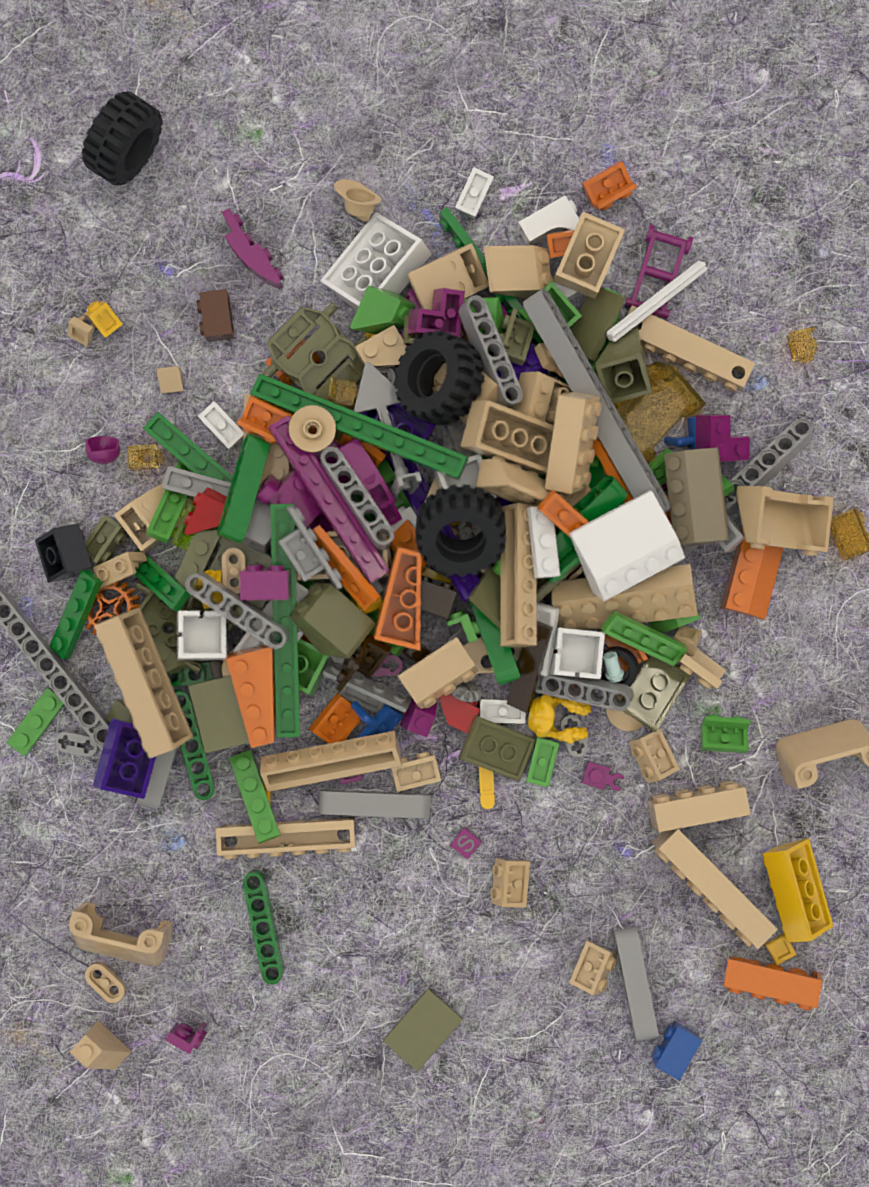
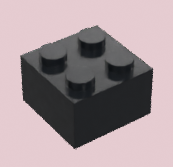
(63, 552)

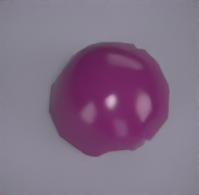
(102, 449)

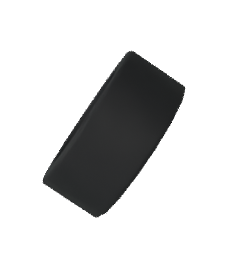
(630, 659)

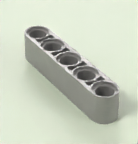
(491, 341)
(355, 487)
(225, 608)
(586, 695)
(158, 778)
(374, 804)
(635, 984)

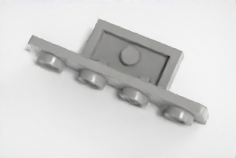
(304, 553)
(368, 693)

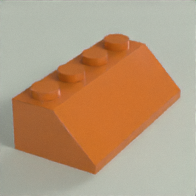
(751, 579)

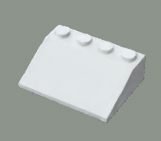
(376, 258)
(626, 546)

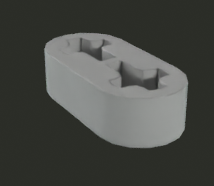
(585, 746)
(75, 749)

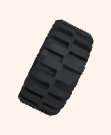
(122, 138)
(417, 372)
(460, 505)

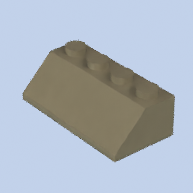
(696, 496)

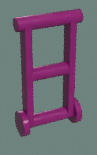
(651, 236)

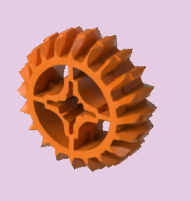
(102, 614)

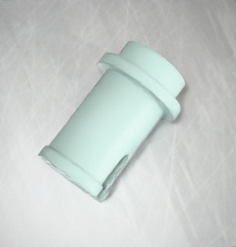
(614, 673)

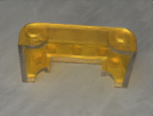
(656, 413)

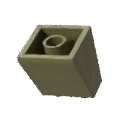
(624, 368)
(331, 621)

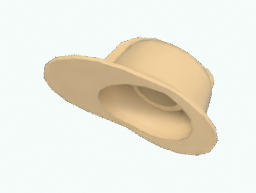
(357, 198)

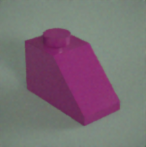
(418, 719)

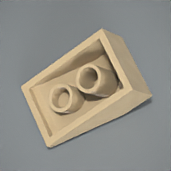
(589, 255)
(517, 269)

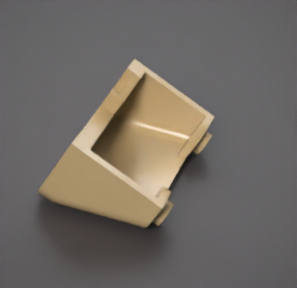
(784, 519)
(804, 750)
(89, 936)

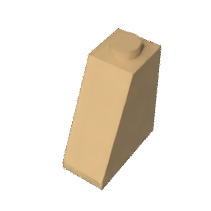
(100, 1049)

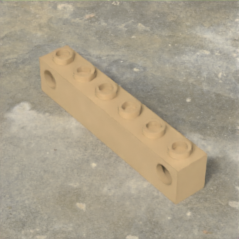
(693, 352)
(518, 581)
(331, 761)
(295, 837)

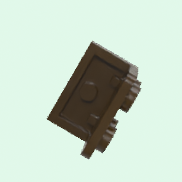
(364, 659)

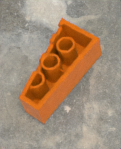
(400, 607)
(255, 690)
(773, 982)

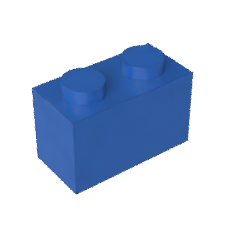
(676, 1050)

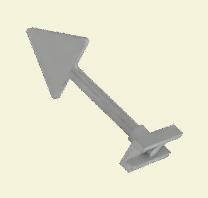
(376, 394)

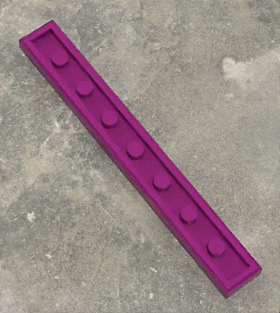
(331, 504)

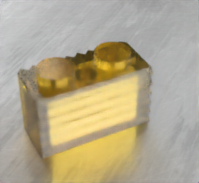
(850, 533)

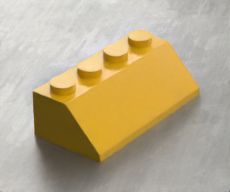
(798, 891)

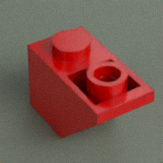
(207, 511)
(458, 712)

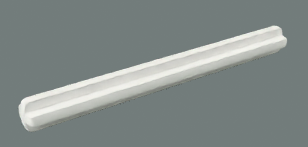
(656, 301)

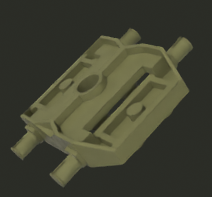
(326, 338)
(199, 555)
(156, 617)

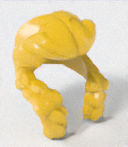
(542, 718)

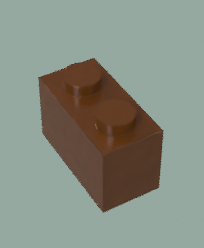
(216, 315)

